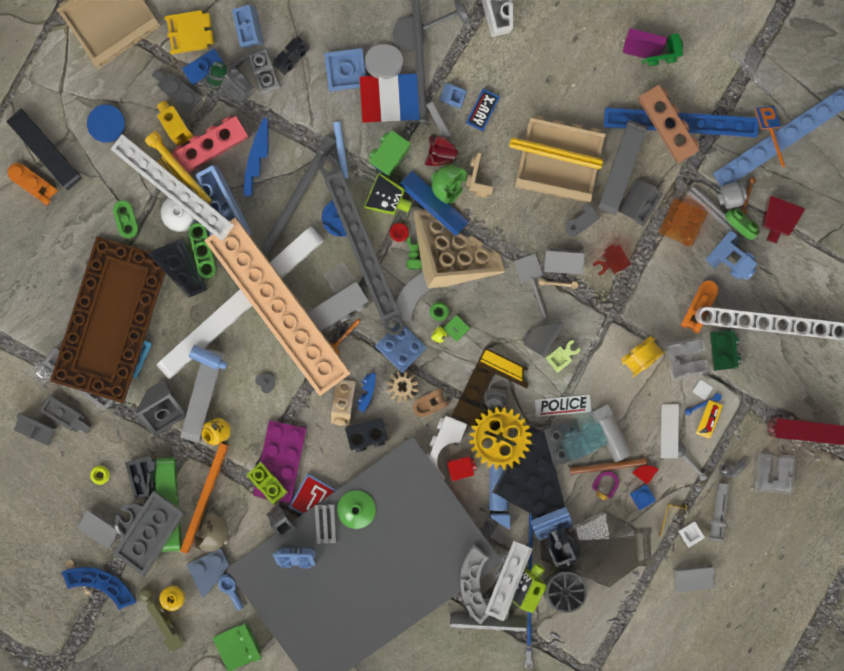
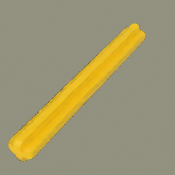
(556, 153)

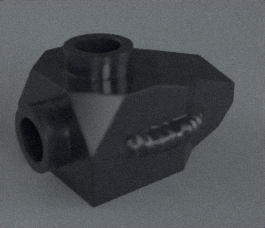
(563, 547)

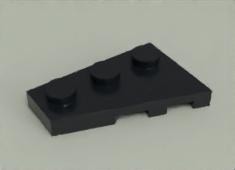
(180, 267)

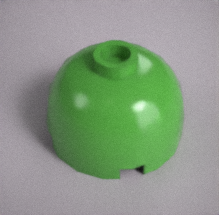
(447, 183)

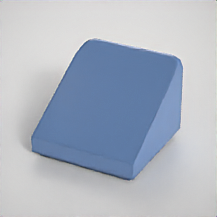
(452, 95)
(502, 518)

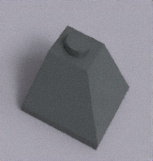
(542, 338)
(160, 408)

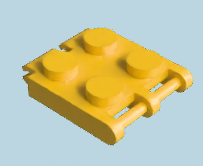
(189, 32)

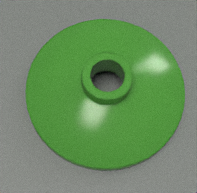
(356, 499)

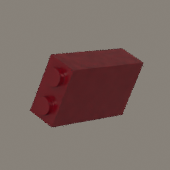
(806, 430)

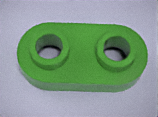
(126, 219)
(742, 223)

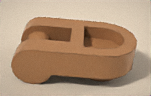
(423, 407)

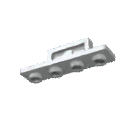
(512, 623)

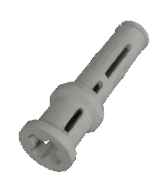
(718, 522)

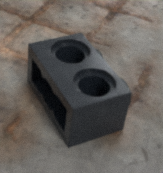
(365, 429)

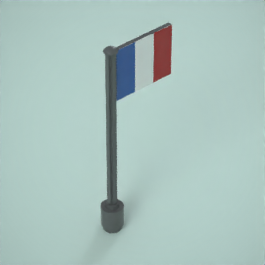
(401, 96)

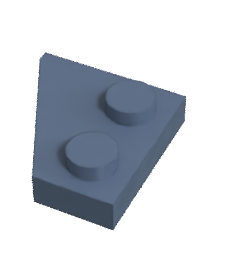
(208, 570)

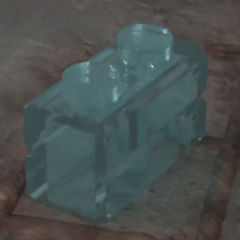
(584, 441)

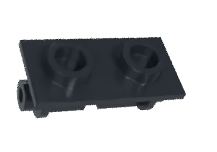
(297, 49)

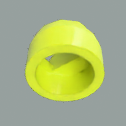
(438, 334)

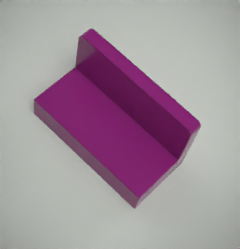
(643, 44)

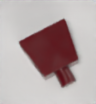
(780, 218)

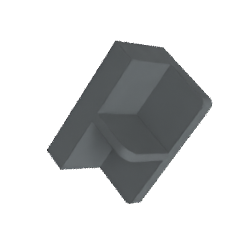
(35, 428)

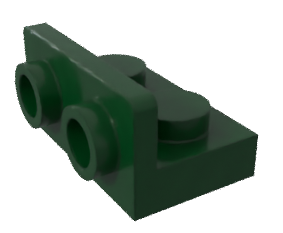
(725, 350)

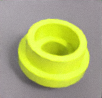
(94, 477)

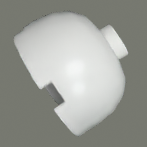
(176, 217)

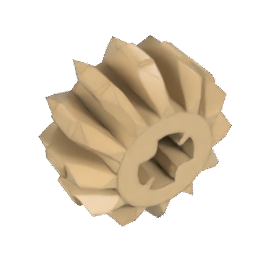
(409, 386)

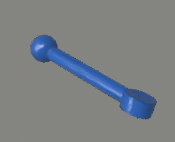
(717, 397)

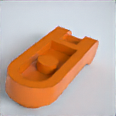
(31, 182)
(704, 297)

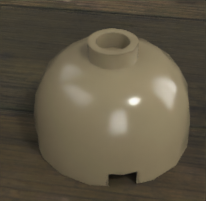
(212, 534)

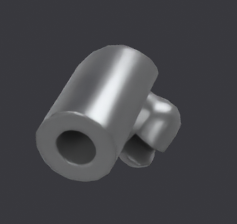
(732, 470)

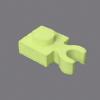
(560, 358)

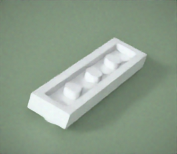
(508, 581)

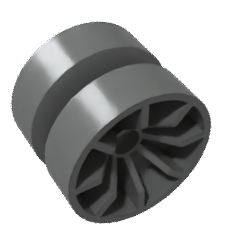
(565, 591)

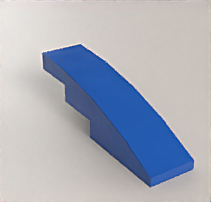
(259, 150)

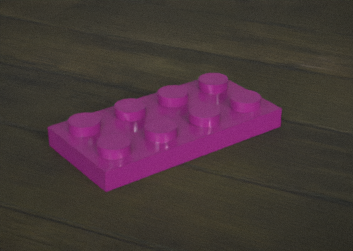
(282, 455)

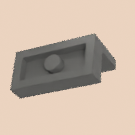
(640, 202)

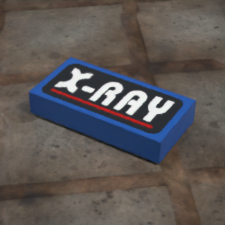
(482, 110)

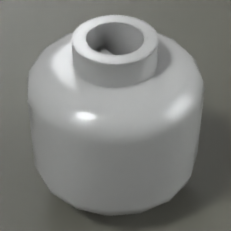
(732, 195)

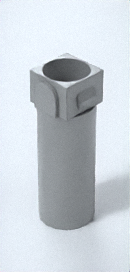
(616, 441)

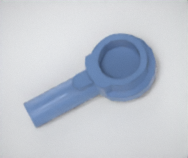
(228, 586)

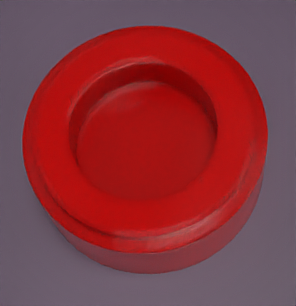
(399, 232)

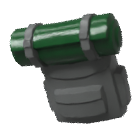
(231, 79)

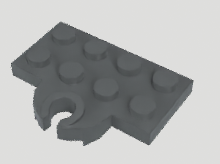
(146, 531)

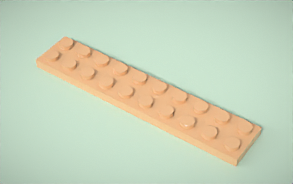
(279, 308)

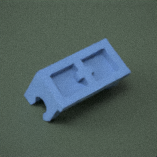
(247, 26)

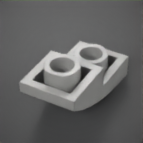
(264, 71)

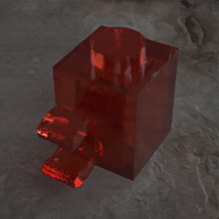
(614, 260)

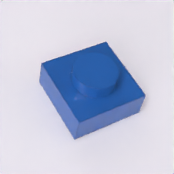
(642, 497)

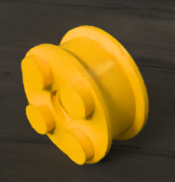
(642, 356)

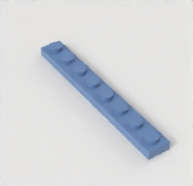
(785, 137)

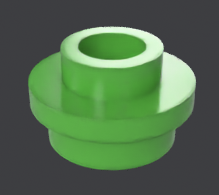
(439, 305)

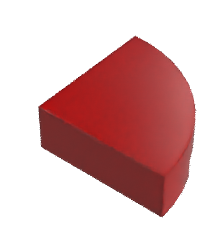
(645, 473)

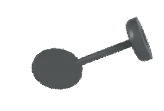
(404, 31)

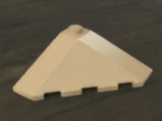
(451, 258)

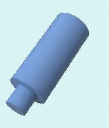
(207, 358)

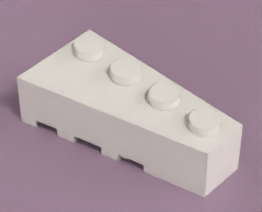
(499, 16)

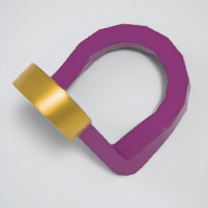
(603, 496)

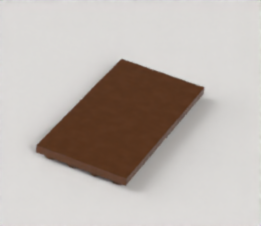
(109, 320)

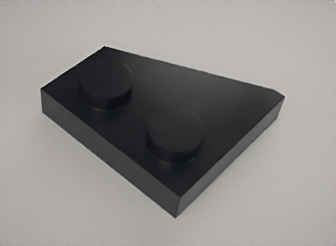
(142, 475)

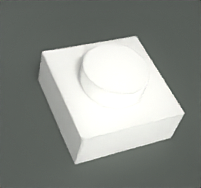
(691, 534)

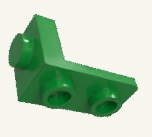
(674, 46)

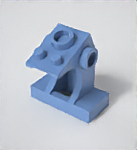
(743, 268)

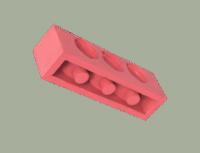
(237, 135)

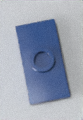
(200, 67)

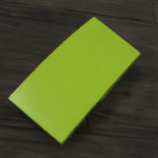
(267, 483)

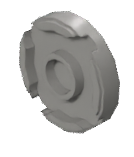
(384, 61)

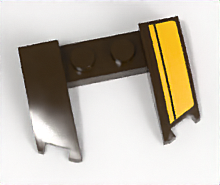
(488, 363)

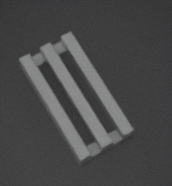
(438, 119)
(325, 523)

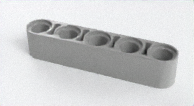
(201, 400)

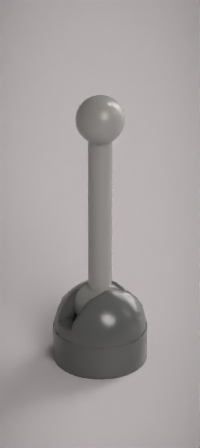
(681, 453)

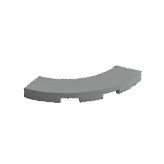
(410, 296)
(470, 583)

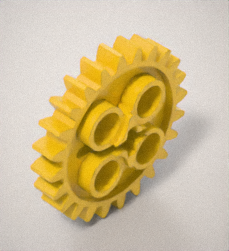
(493, 454)

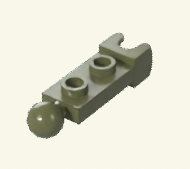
(173, 639)

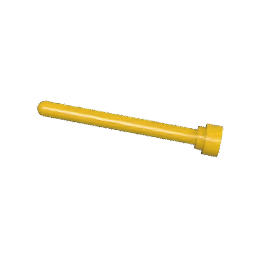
(154, 140)

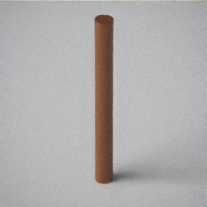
(608, 466)

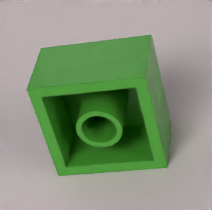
(390, 153)

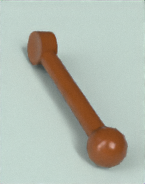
(752, 180)

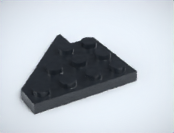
(532, 482)

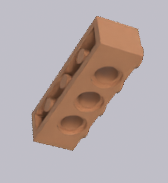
(648, 101)

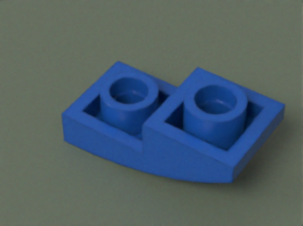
(369, 385)

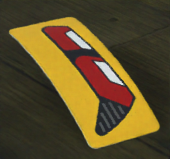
(709, 419)

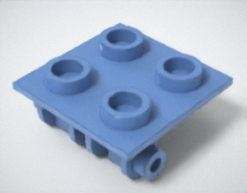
(401, 348)
(286, 559)

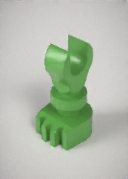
(413, 263)

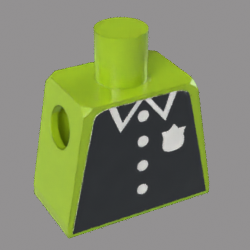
(387, 197)
(530, 588)

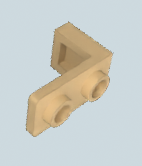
(480, 190)
(342, 403)

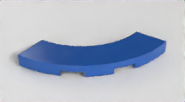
(100, 580)

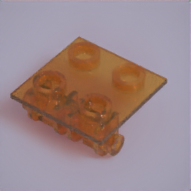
(683, 222)

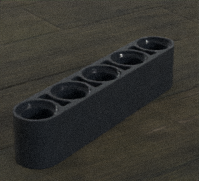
(44, 149)

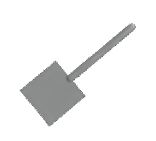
(528, 269)

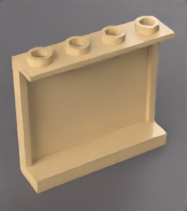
(108, 26)
(555, 175)

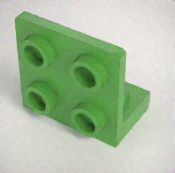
(238, 646)

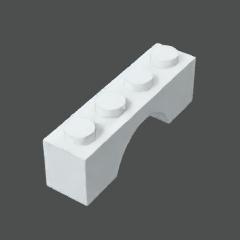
(450, 432)

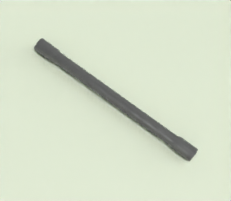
(322, 151)

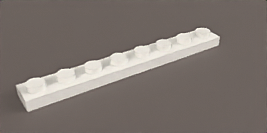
(172, 187)

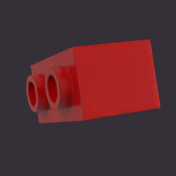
(461, 467)

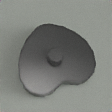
(266, 382)

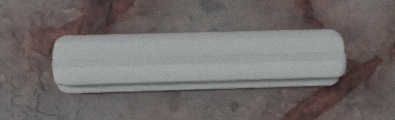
(709, 206)

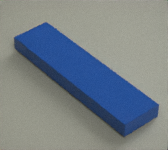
(441, 211)

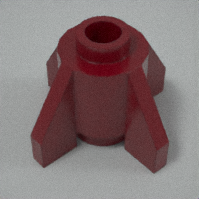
(440, 151)

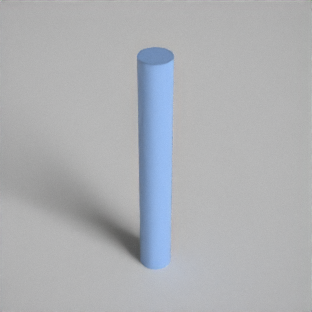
(340, 148)

